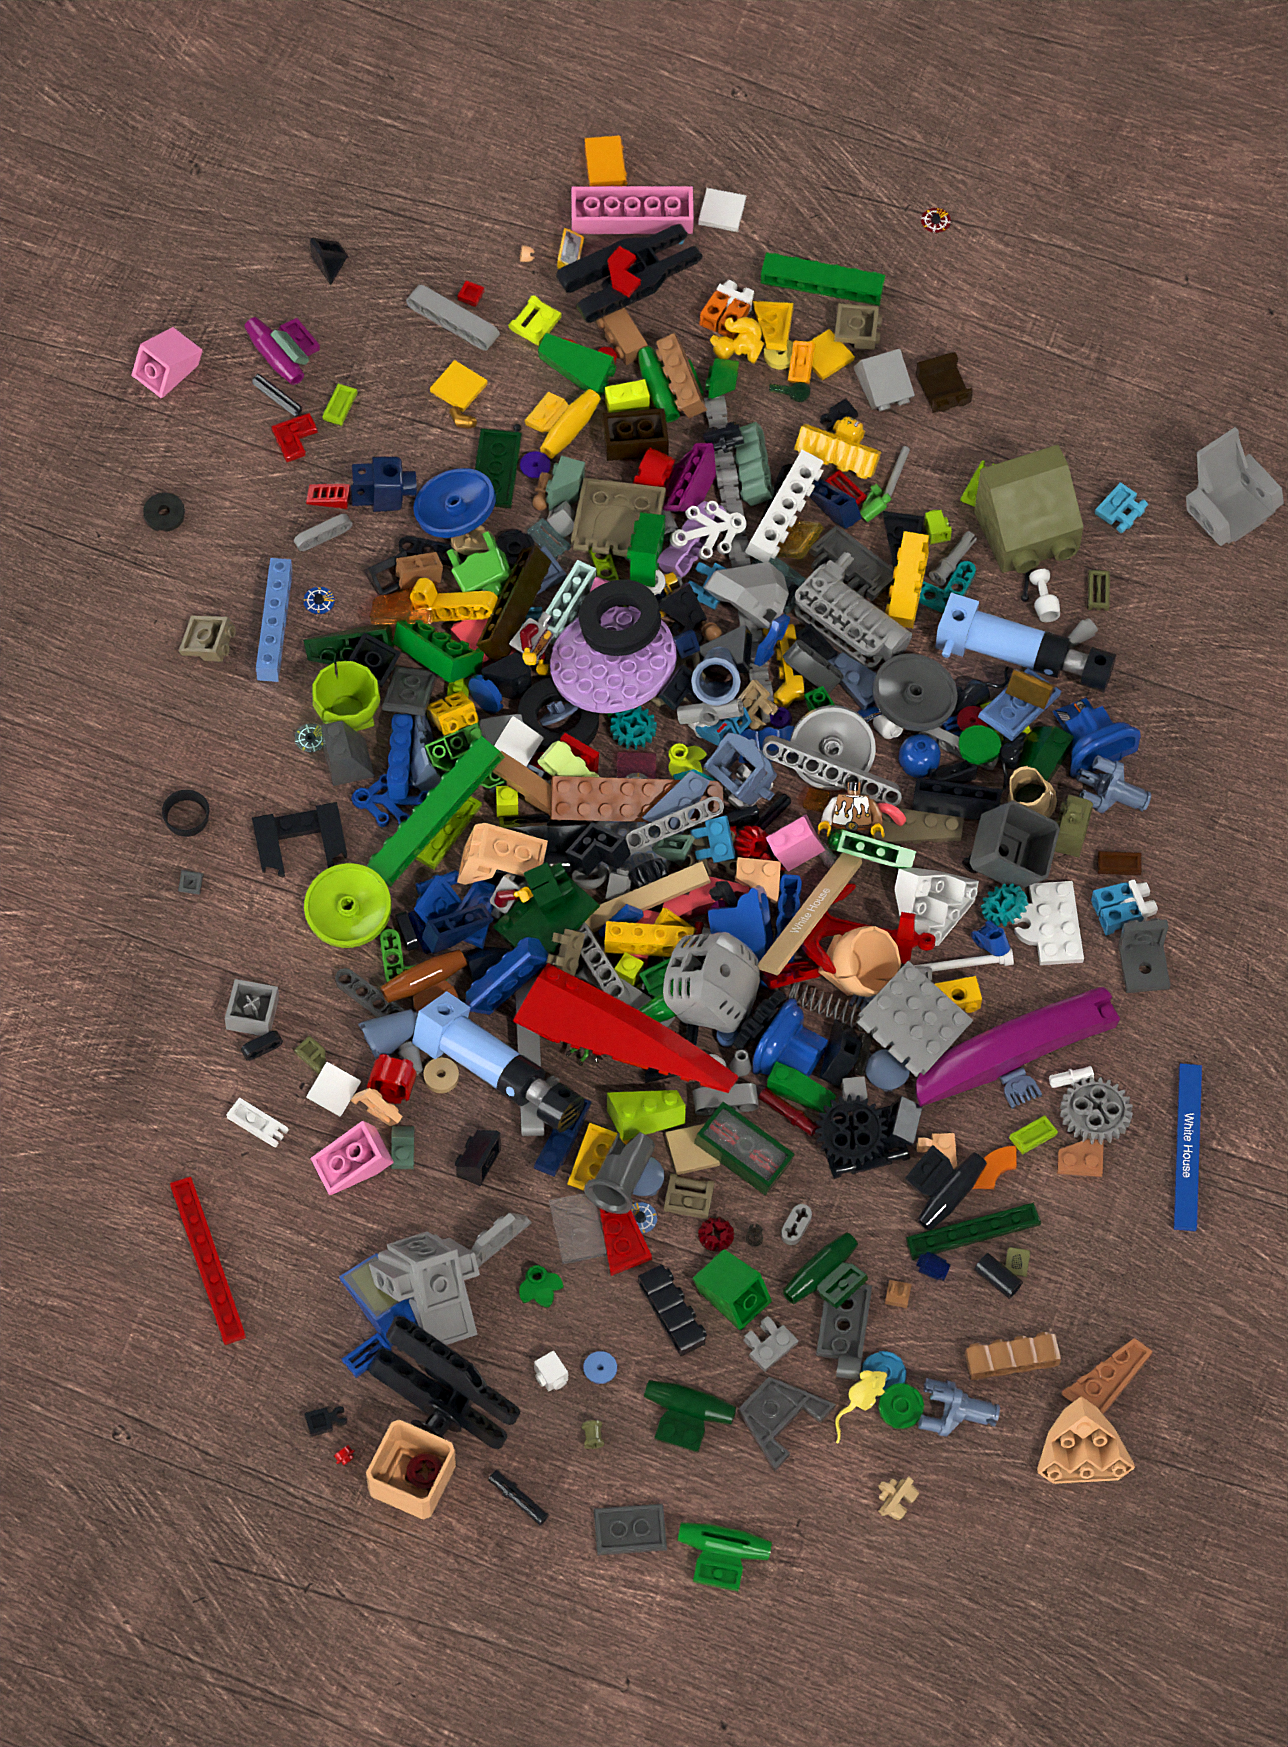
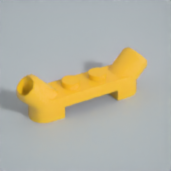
(793, 686)

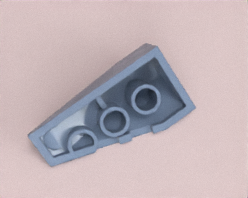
(424, 774)

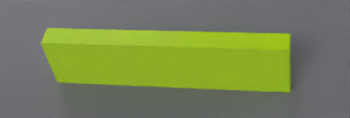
(446, 837)

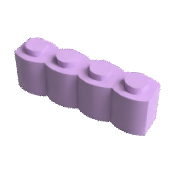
(681, 559)

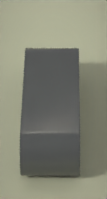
(813, 666)

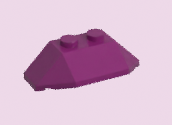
(691, 478)

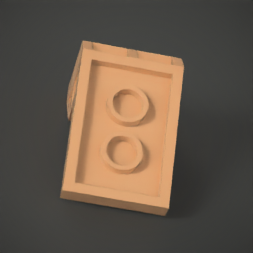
(501, 849)

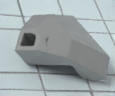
(753, 589)

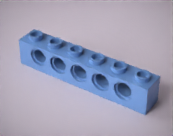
(274, 620)

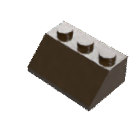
(633, 432)

